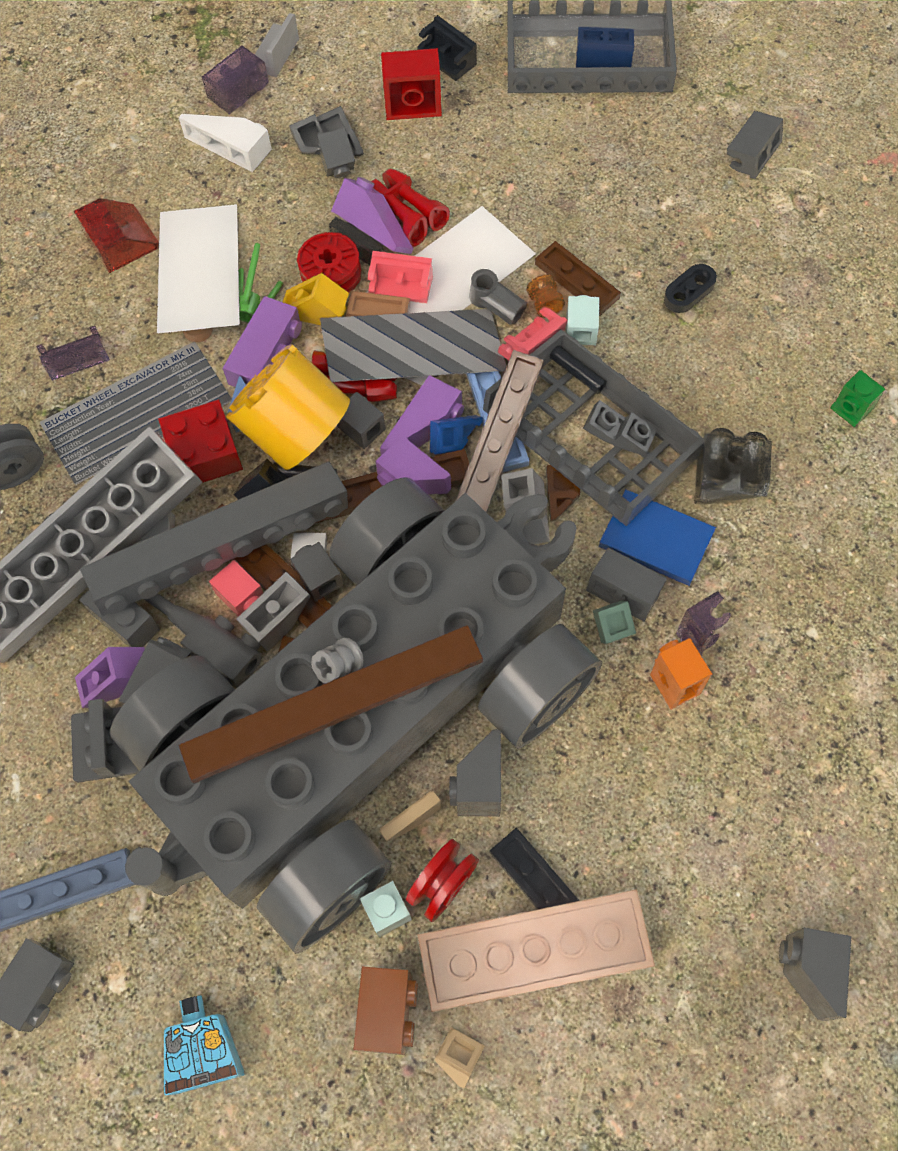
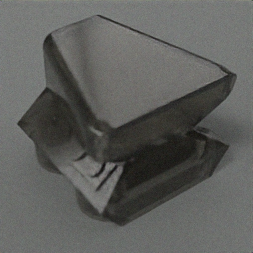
(732, 467)

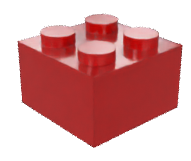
(411, 84)
(202, 440)

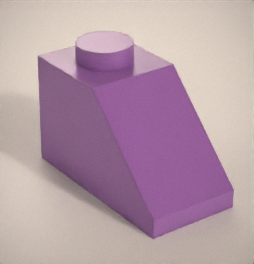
(407, 460)
(107, 674)

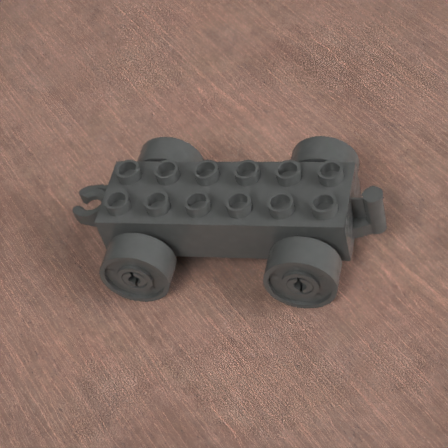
(275, 815)

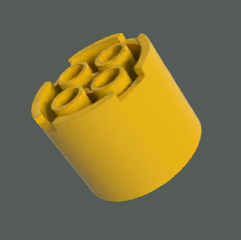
(288, 408)

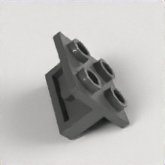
(93, 749)

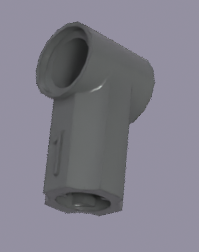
(497, 297)

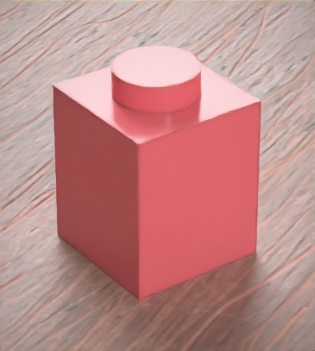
(236, 587)

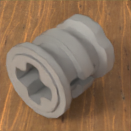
(337, 660)

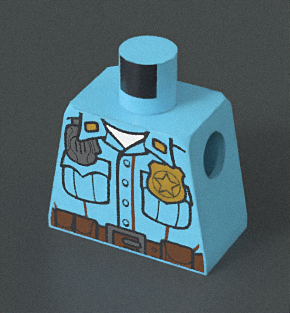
(198, 1050)

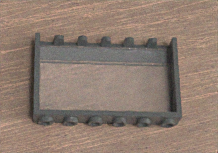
(545, 47)

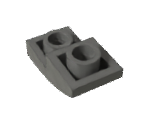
(623, 432)

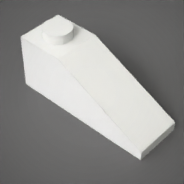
(229, 137)

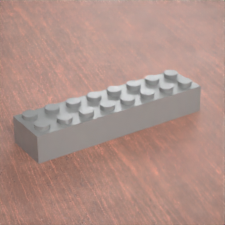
(92, 524)

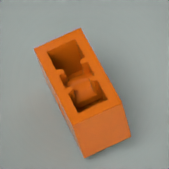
(680, 672)

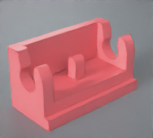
(400, 276)
(534, 334)

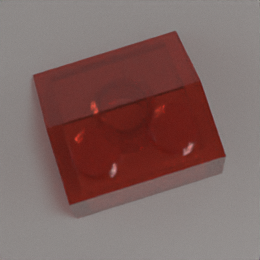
(116, 232)

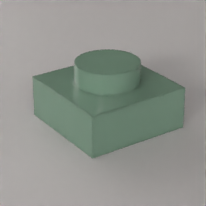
(614, 622)

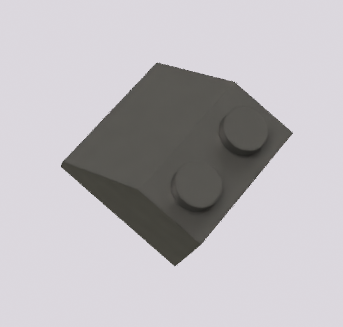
(478, 780)
(818, 970)

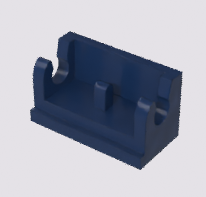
(604, 47)

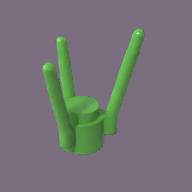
(249, 300)

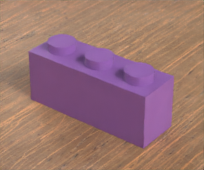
(266, 334)

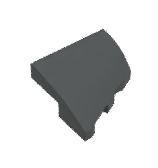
(306, 131)

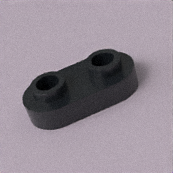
(688, 290)

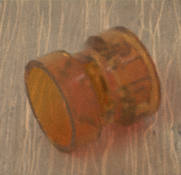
(544, 293)

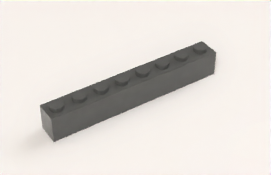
(214, 538)

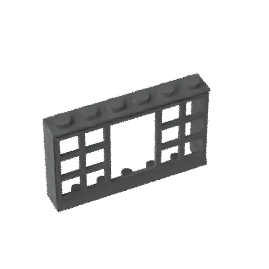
(628, 398)

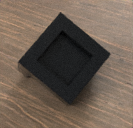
(260, 478)

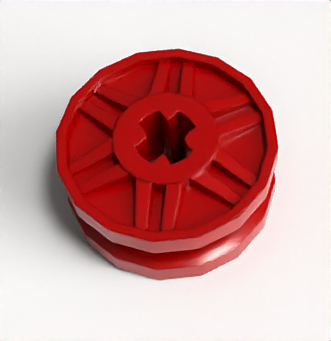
(333, 256)
(441, 880)

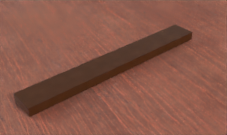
(329, 704)

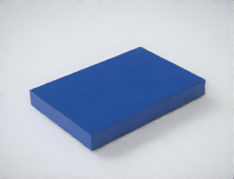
(660, 540)

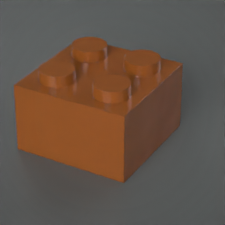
(384, 1011)

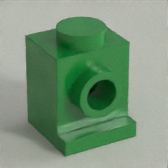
(857, 398)

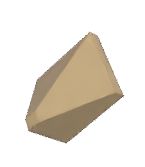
(459, 1056)

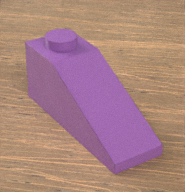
(370, 213)
(432, 402)

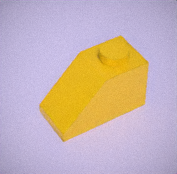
(317, 299)

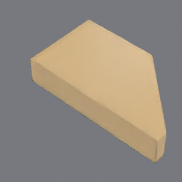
(411, 817)

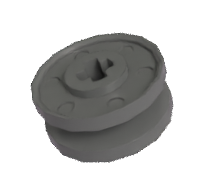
(18, 455)

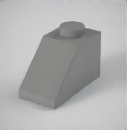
(274, 611)

